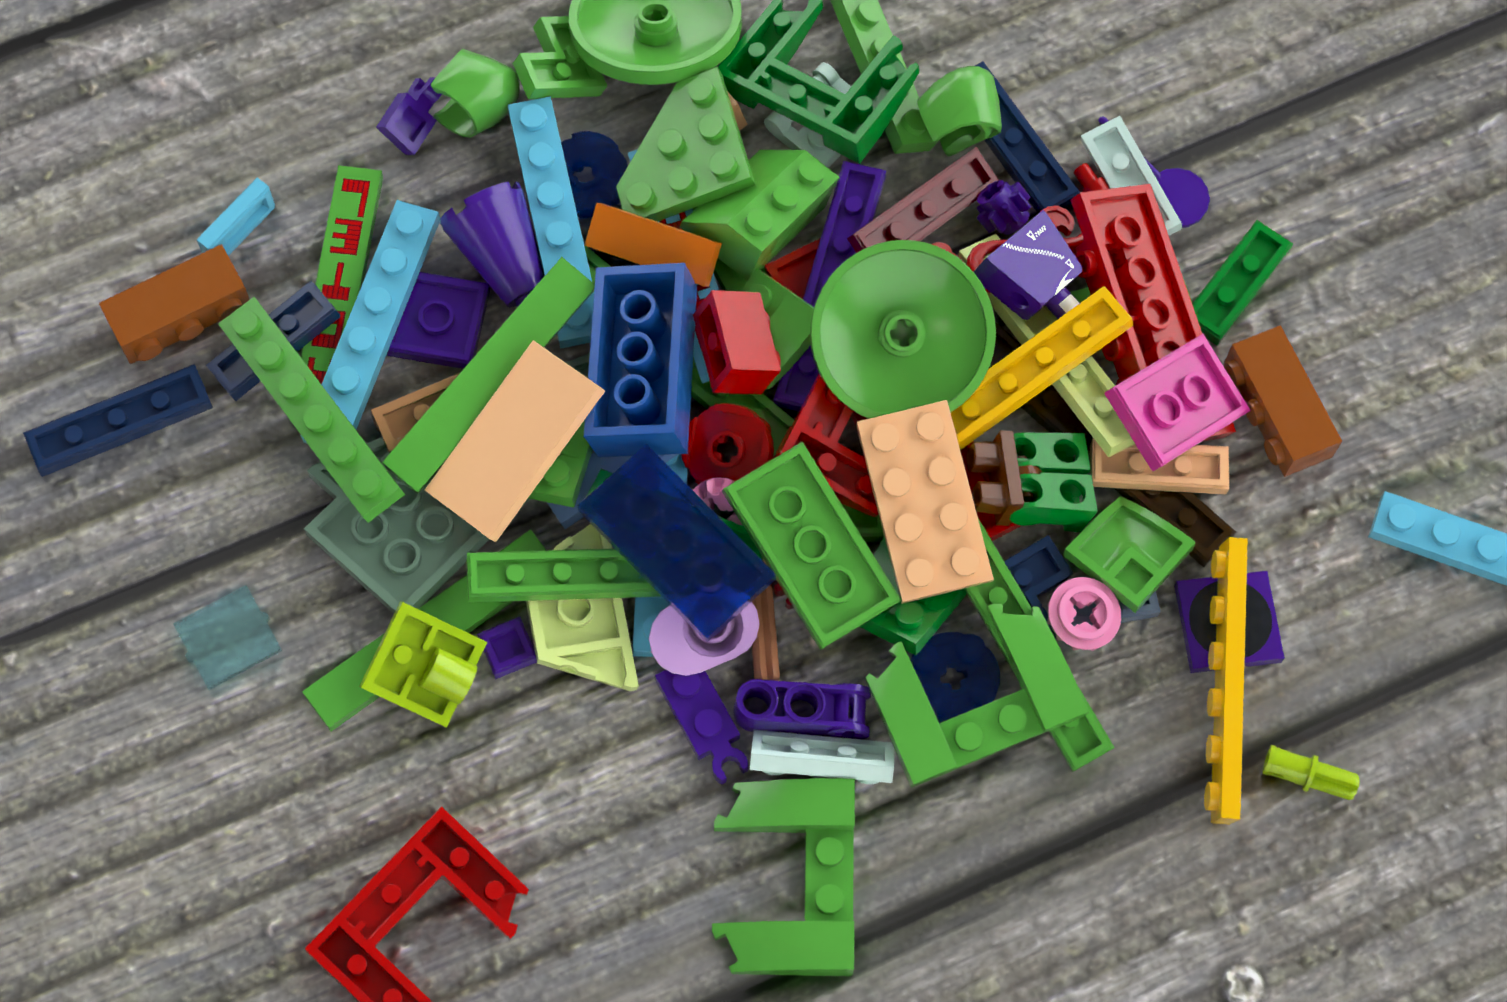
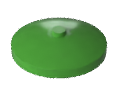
(654, 38)
(902, 329)

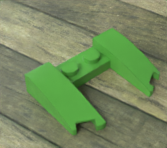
(934, 748)
(826, 936)

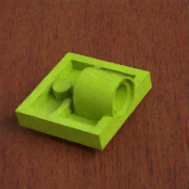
(423, 664)

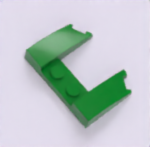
(849, 121)

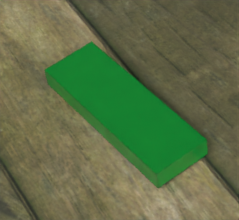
(1239, 280)

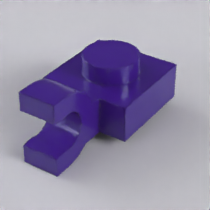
(408, 117)

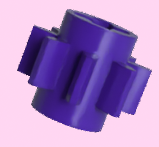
(1003, 207)

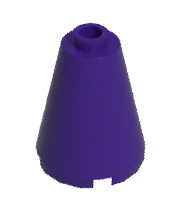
(498, 240)

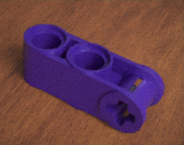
(829, 704)

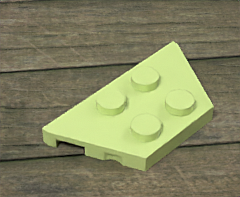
(584, 634)

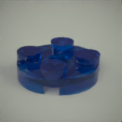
(607, 166)
(967, 656)

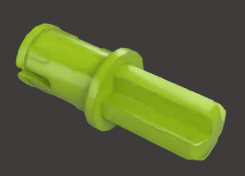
(1310, 773)

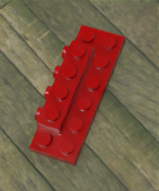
(1135, 261)

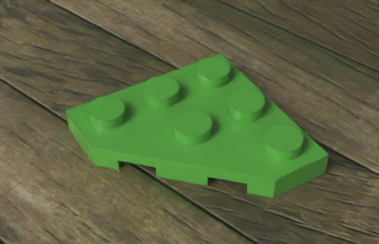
(688, 152)

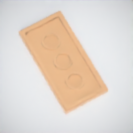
(514, 441)

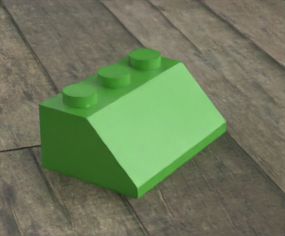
(765, 217)

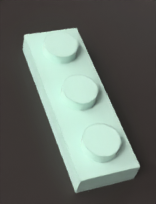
(1123, 165)
(822, 756)

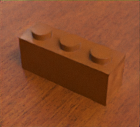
(175, 304)
(1282, 401)

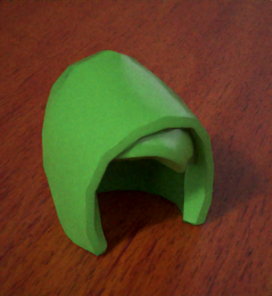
(478, 93)
(961, 109)

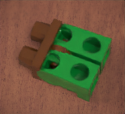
(1034, 479)

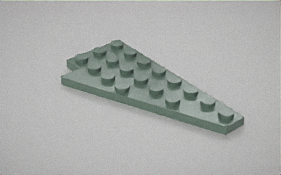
(405, 548)

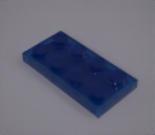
(676, 542)

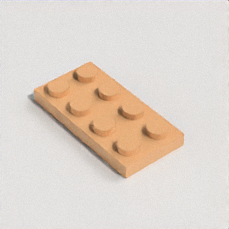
(924, 501)

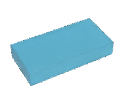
(239, 218)

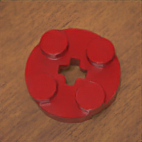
(714, 426)

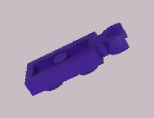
(702, 719)

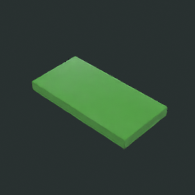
(811, 545)

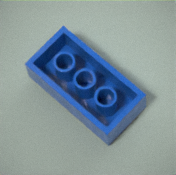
(642, 359)

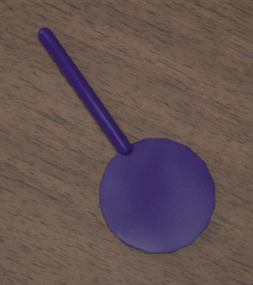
(1183, 189)

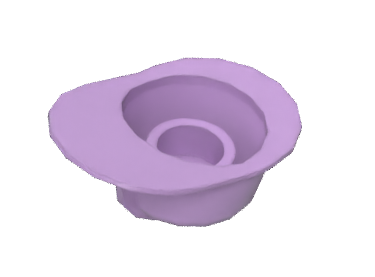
(686, 653)

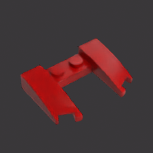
(819, 428)
(434, 852)

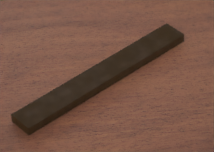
(1177, 508)

